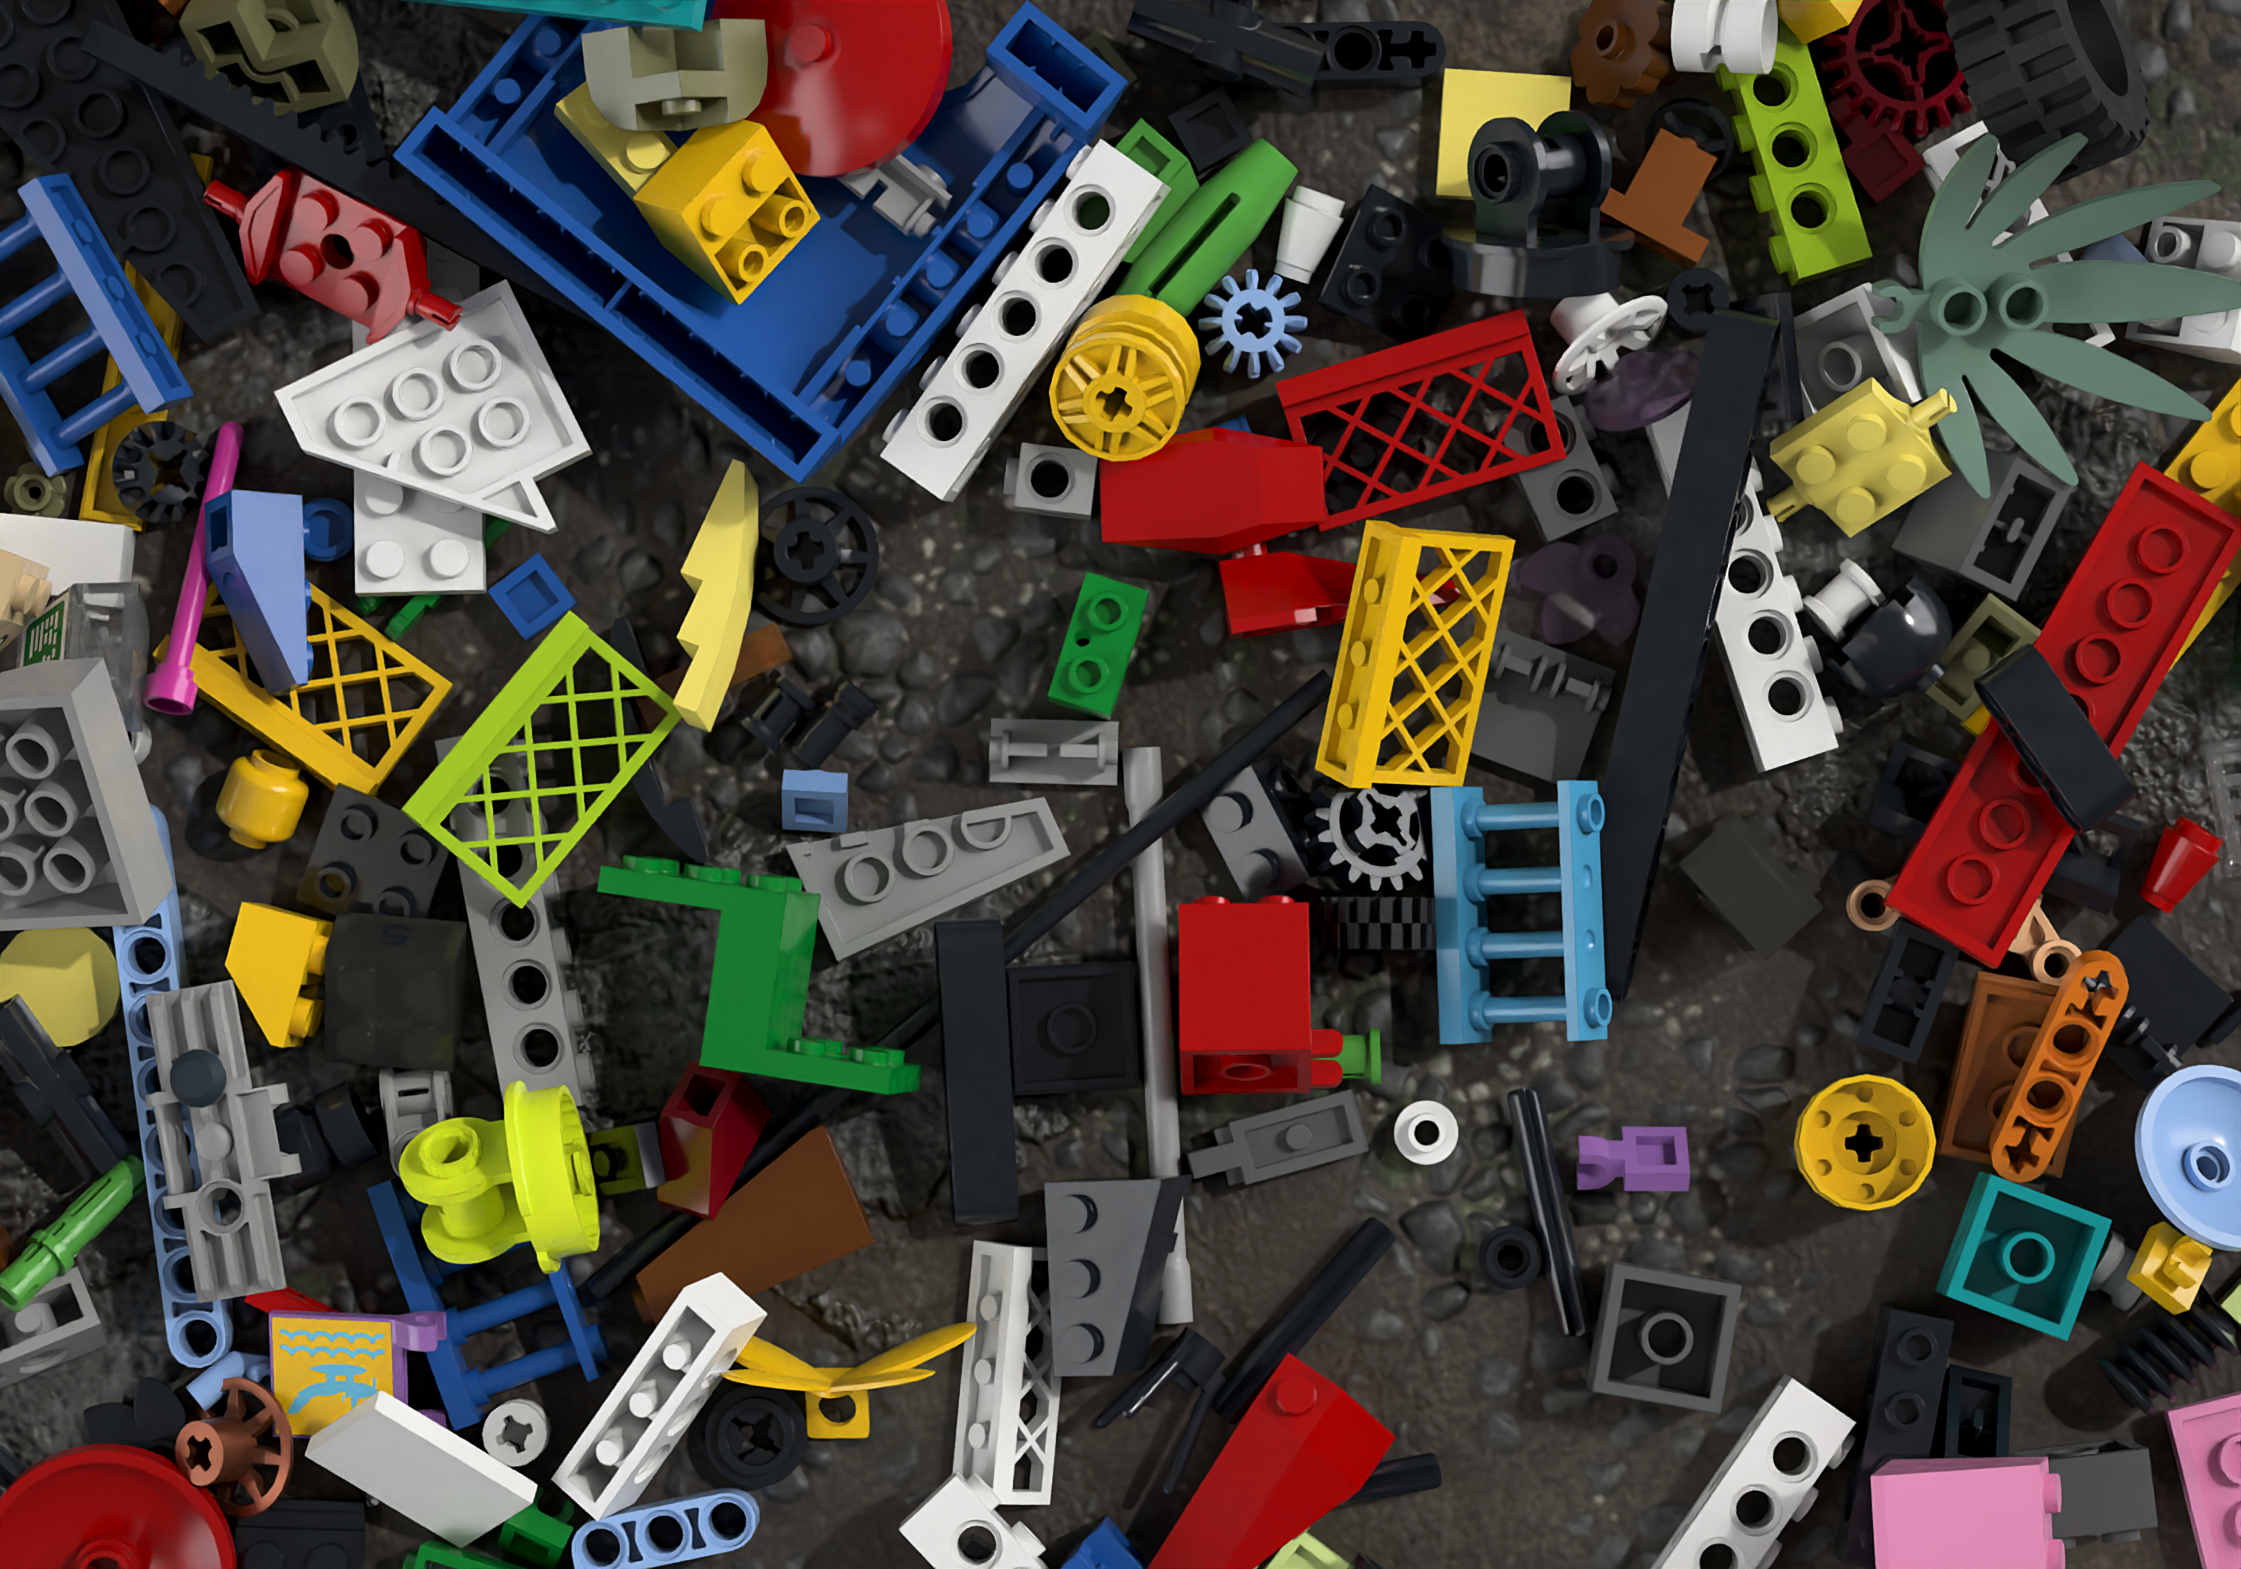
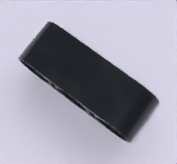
(2054, 738)

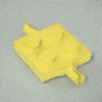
(1861, 456)

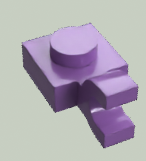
(1644, 1158)

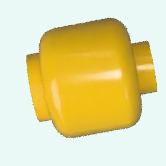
(262, 798)

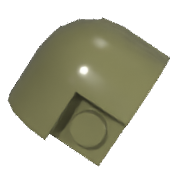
(282, 49)
(677, 77)

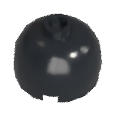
(1897, 644)

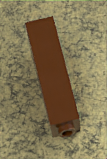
(768, 1231)

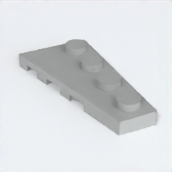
(916, 872)

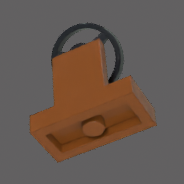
(1669, 183)

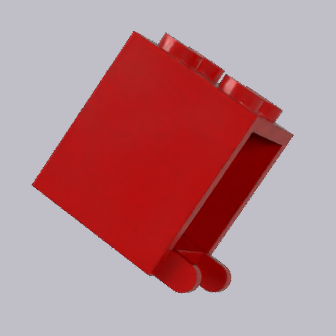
(1249, 1000)

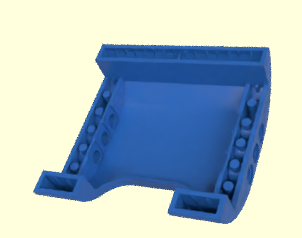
(852, 298)

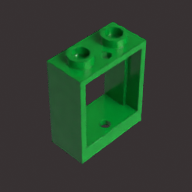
(1093, 674)

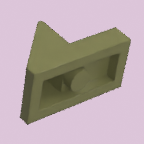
(1981, 640)

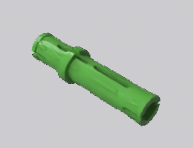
(53, 1249)

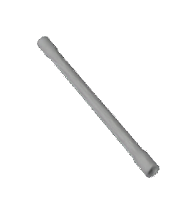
(1142, 795)

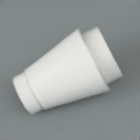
(1307, 232)

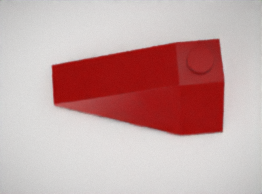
(1278, 1474)

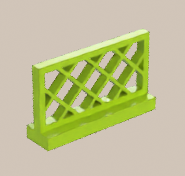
(501, 722)

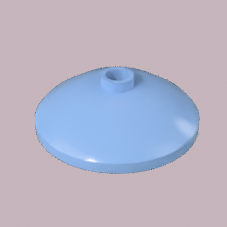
(2187, 1126)

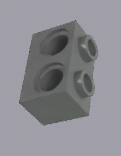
(1540, 485)

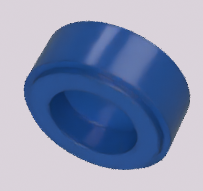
(329, 529)

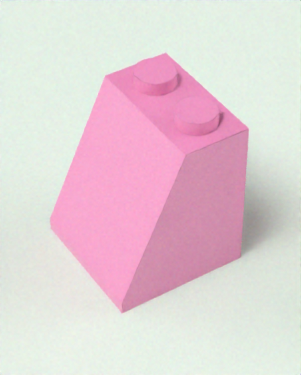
(1966, 1514)

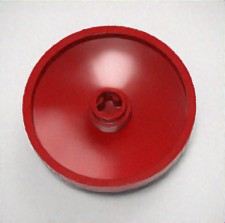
(848, 77)
(111, 1512)

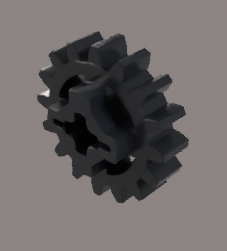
(1393, 851)

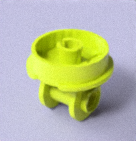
(506, 1181)

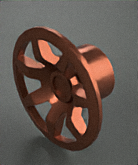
(226, 1449)

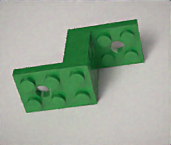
(761, 976)

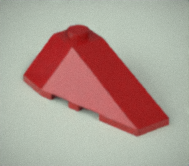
(1292, 592)

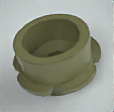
(52, 489)

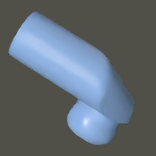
(208, 1385)

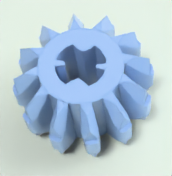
(1258, 303)

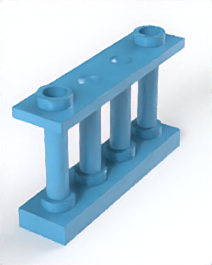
(1461, 917)

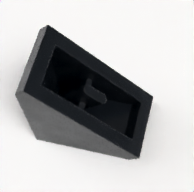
(1972, 1415)

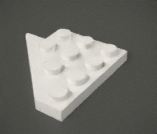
(447, 411)

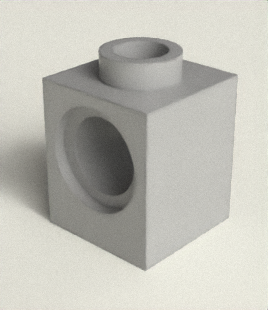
(1074, 502)

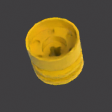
(1129, 346)
(1888, 1113)

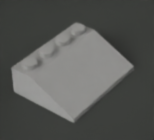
(72, 804)

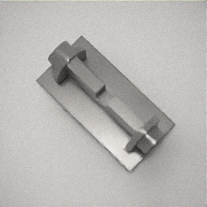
(908, 196)
(1053, 751)

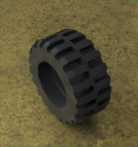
(2050, 74)

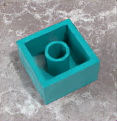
(2023, 1255)

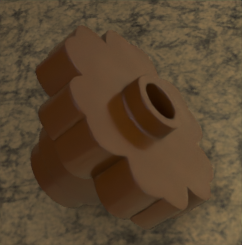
(1624, 51)

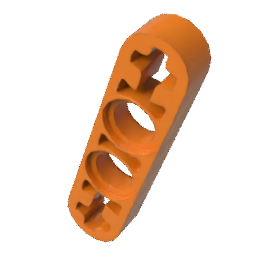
(2050, 1064)

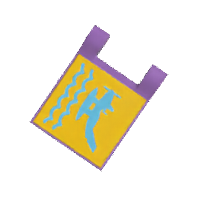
(338, 1360)

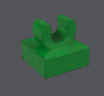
(537, 1535)

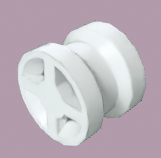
(527, 1427)

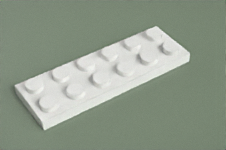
(404, 536)

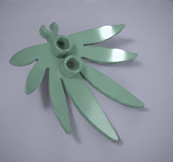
(1990, 299)

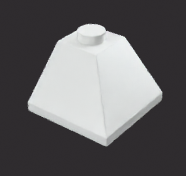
(1843, 350)

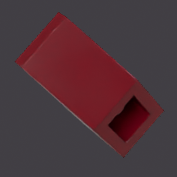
(707, 1138)

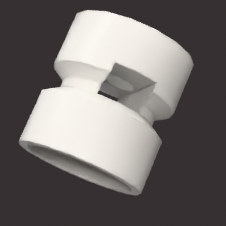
(1724, 32)

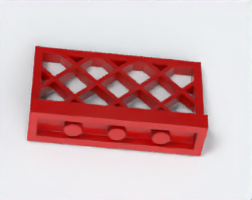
(1416, 363)

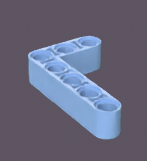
(691, 1511)

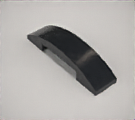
(679, 819)

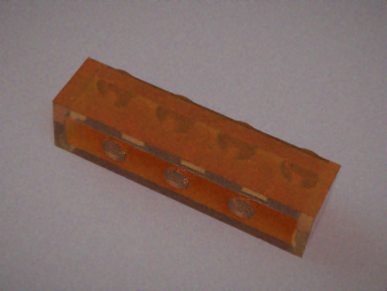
(758, 655)

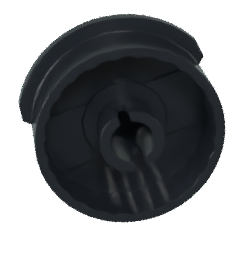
(1552, 172)

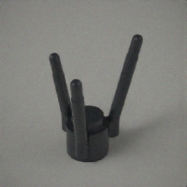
(1187, 1365)

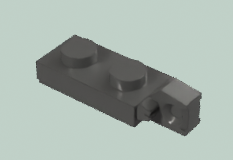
(1283, 1140)

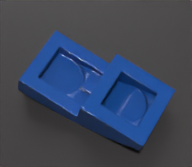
(1105, 1549)

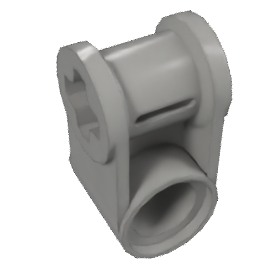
(412, 1114)

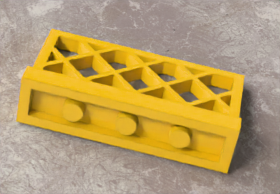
(1375, 653)
(286, 729)

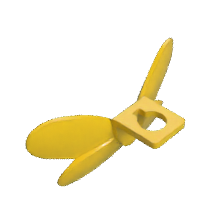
(778, 1369)

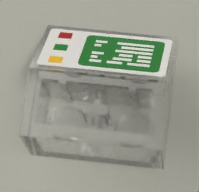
(96, 623)

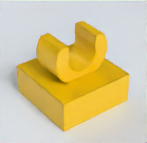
(2170, 1267)

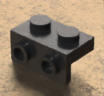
(1263, 829)

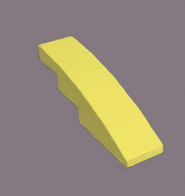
(722, 577)

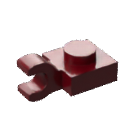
(1873, 157)

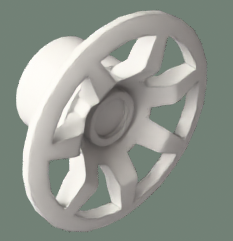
(1595, 329)

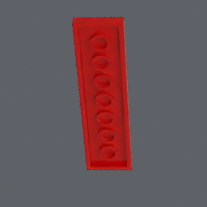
(2111, 648)

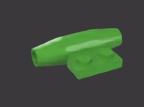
(1196, 227)

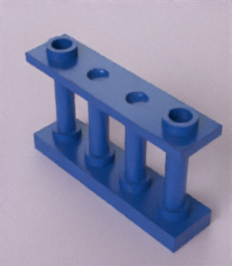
(115, 324)
(421, 1272)

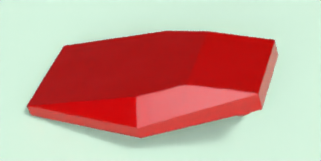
(1213, 492)

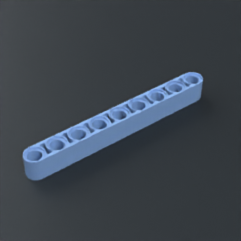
(170, 1238)

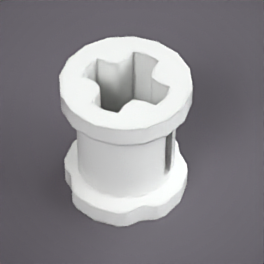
(1842, 600)

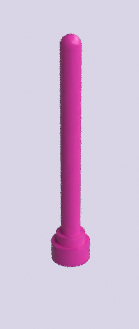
(172, 684)

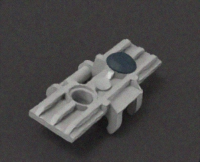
(235, 1135)

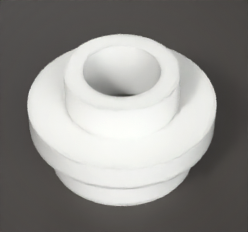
(1406, 1125)

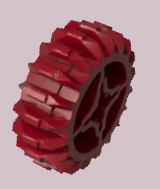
(1907, 79)

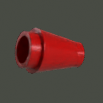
(2179, 863)

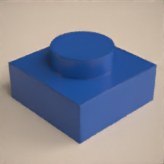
(533, 597)

